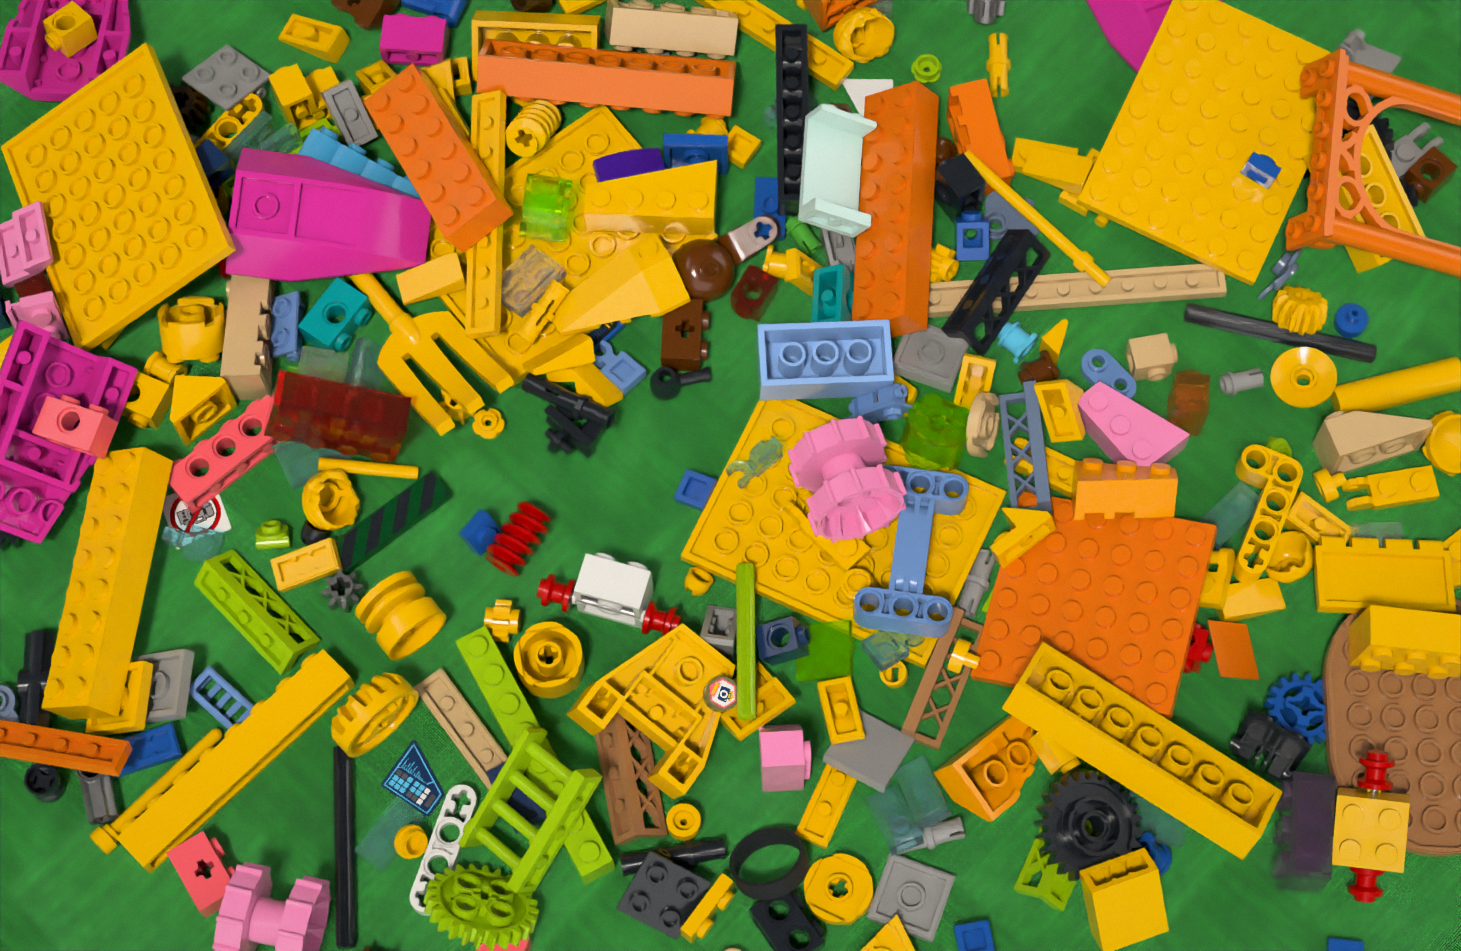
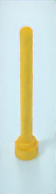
(106, 836)

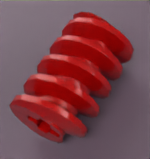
(516, 538)

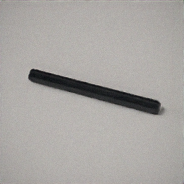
(1270, 331)
(344, 849)

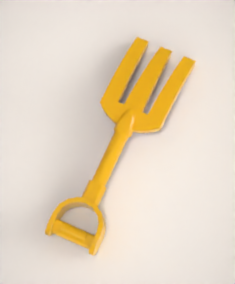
(415, 340)

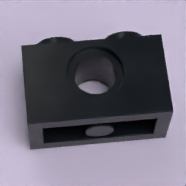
(958, 186)

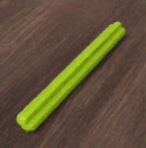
(745, 641)

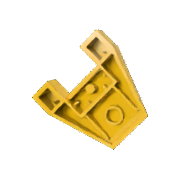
(664, 700)

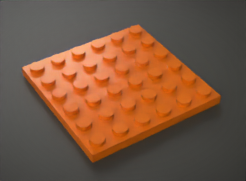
(1104, 595)

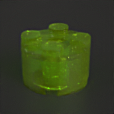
(545, 208)
(935, 434)

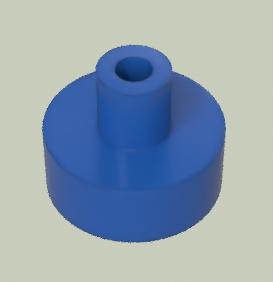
(1350, 320)

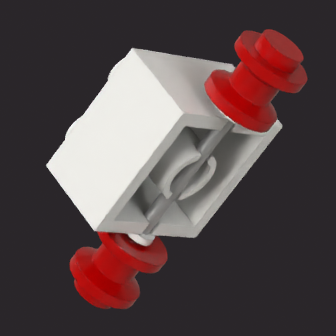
(611, 592)

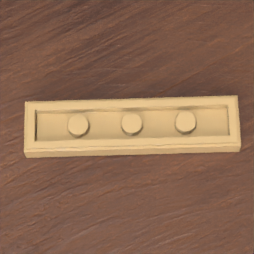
(461, 724)

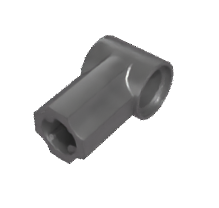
(98, 798)

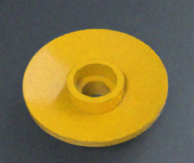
(1303, 364)

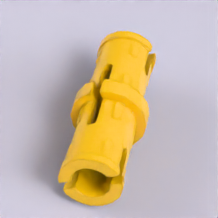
(998, 65)
(542, 312)

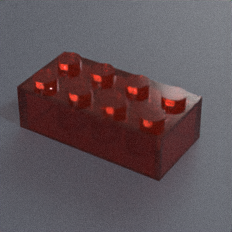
(337, 416)

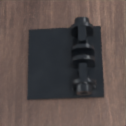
(1276, 743)
(663, 894)

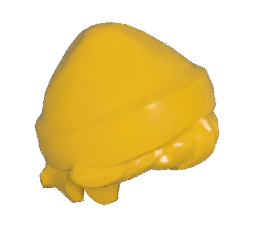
(863, 34)
(1444, 443)
(330, 500)

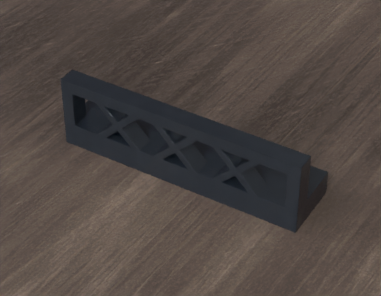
(988, 284)

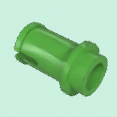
(803, 236)

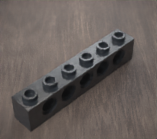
(791, 108)

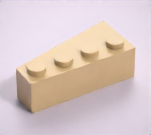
(670, 28)
(247, 337)

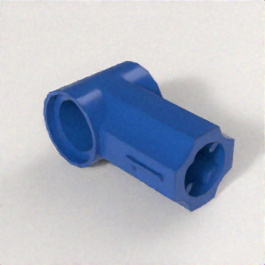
(444, 9)

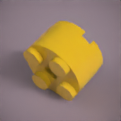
(192, 329)
(530, 660)

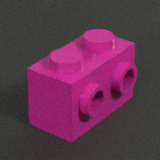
(414, 40)

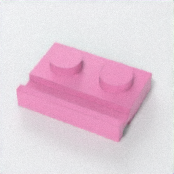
(40, 311)

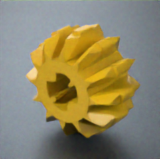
(1299, 310)

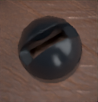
(311, 534)

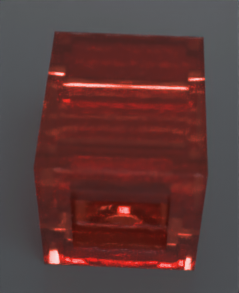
(753, 281)

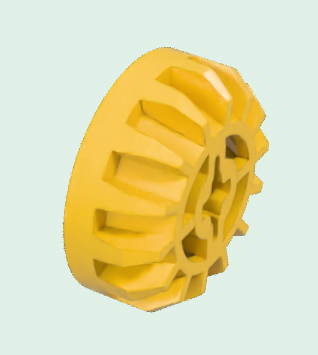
(373, 713)

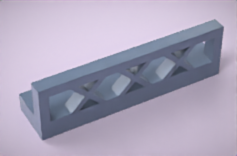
(1036, 445)

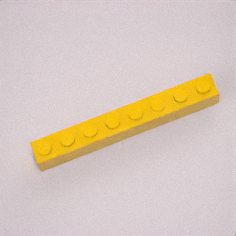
(235, 760)

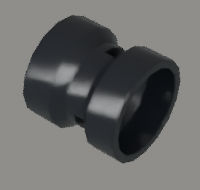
(38, 781)

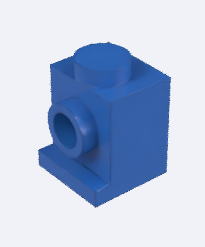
(971, 247)

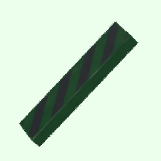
(391, 521)

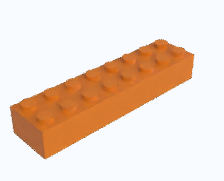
(607, 78)
(899, 196)

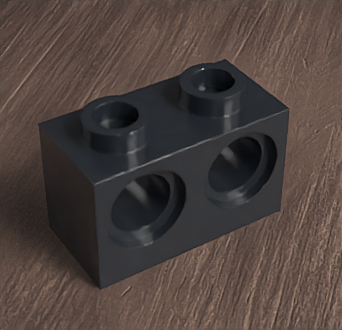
(779, 932)

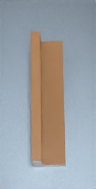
(929, 684)
(619, 780)

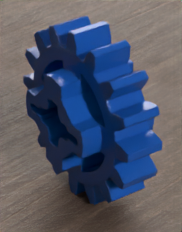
(1289, 716)

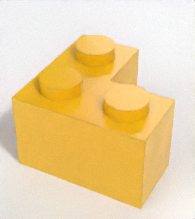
(300, 95)

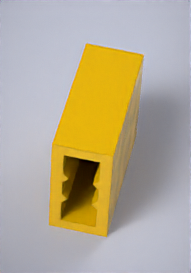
(1124, 900)

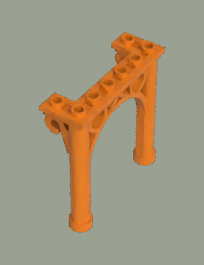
(1326, 221)

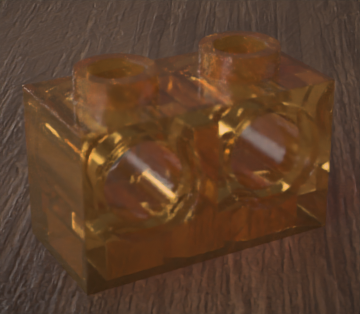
(1189, 401)

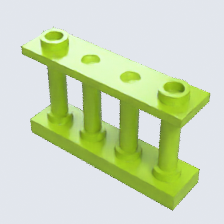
(560, 813)

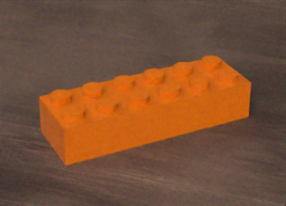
(438, 158)

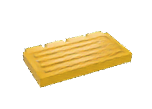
(1387, 576)

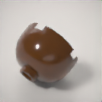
(704, 269)

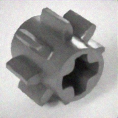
(985, 10)
(334, 589)

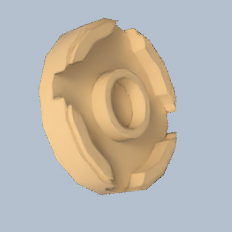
(982, 424)

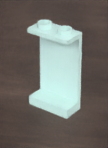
(833, 170)

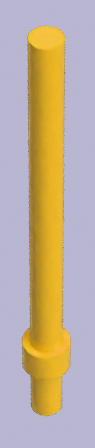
(1082, 260)

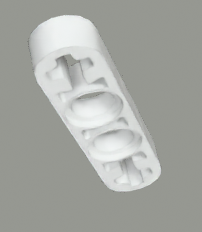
(440, 848)

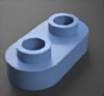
(1109, 373)

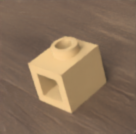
(1150, 357)

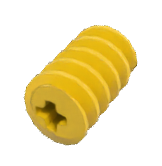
(532, 127)

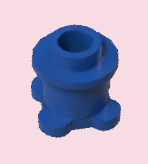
(1158, 852)

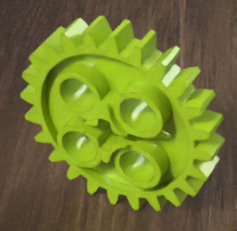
(480, 907)

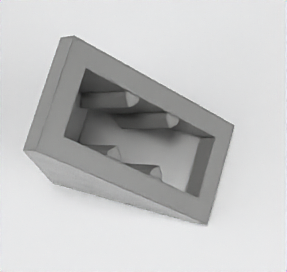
(720, 630)

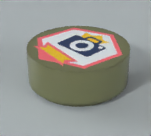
(720, 694)

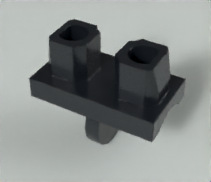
(581, 438)

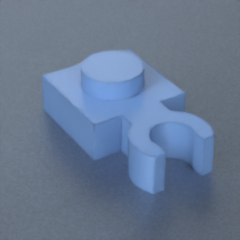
(619, 369)

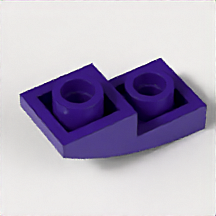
(628, 164)

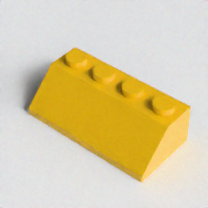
(534, 28)
(1384, 194)

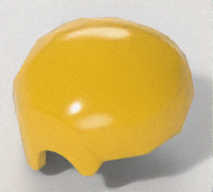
(1291, 558)

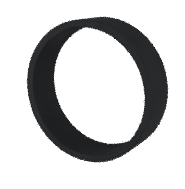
(777, 887)

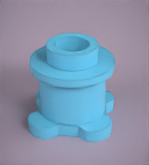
(1016, 340)

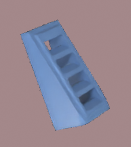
(202, 680)

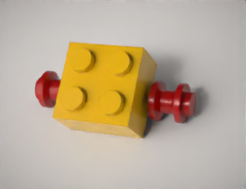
(1371, 827)

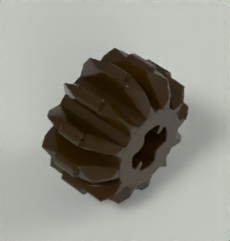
(194, 105)

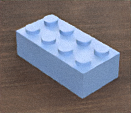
(823, 359)

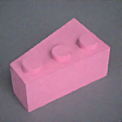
(1128, 429)
(784, 757)

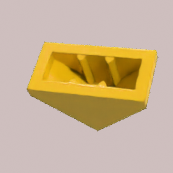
(974, 377)

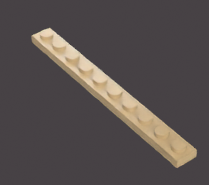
(1081, 290)

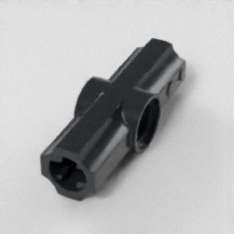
(34, 677)

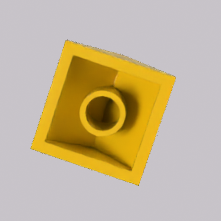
(199, 405)

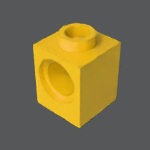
(69, 29)

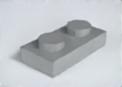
(349, 113)

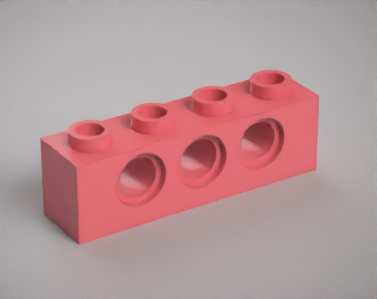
(223, 471)

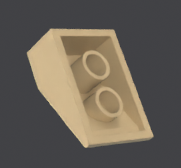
(1366, 438)

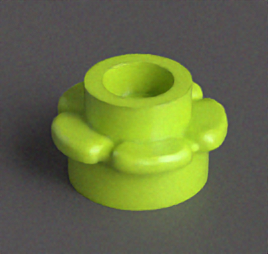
(930, 62)

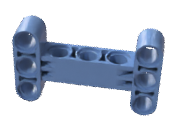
(911, 558)

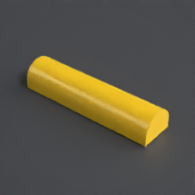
(1399, 387)

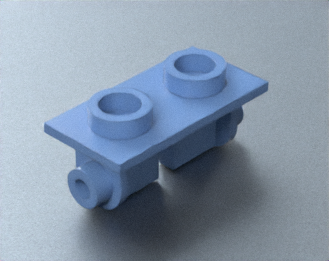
(286, 316)
(890, 404)

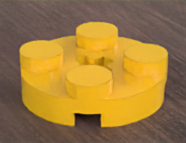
(830, 871)

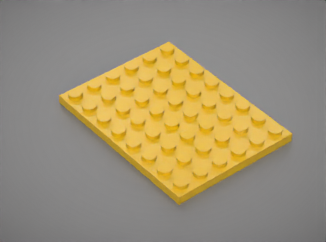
(1192, 119)
(118, 198)
(582, 252)
(788, 566)

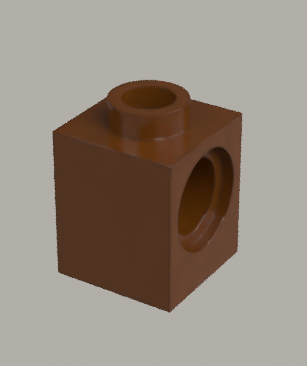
(1435, 165)

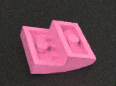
(24, 245)

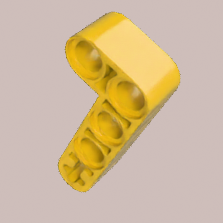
(231, 122)
(1263, 517)

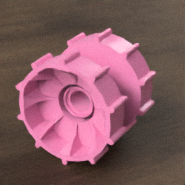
(847, 479)
(254, 918)

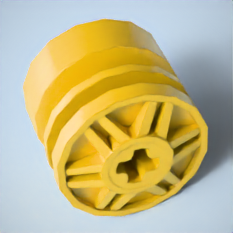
(400, 615)

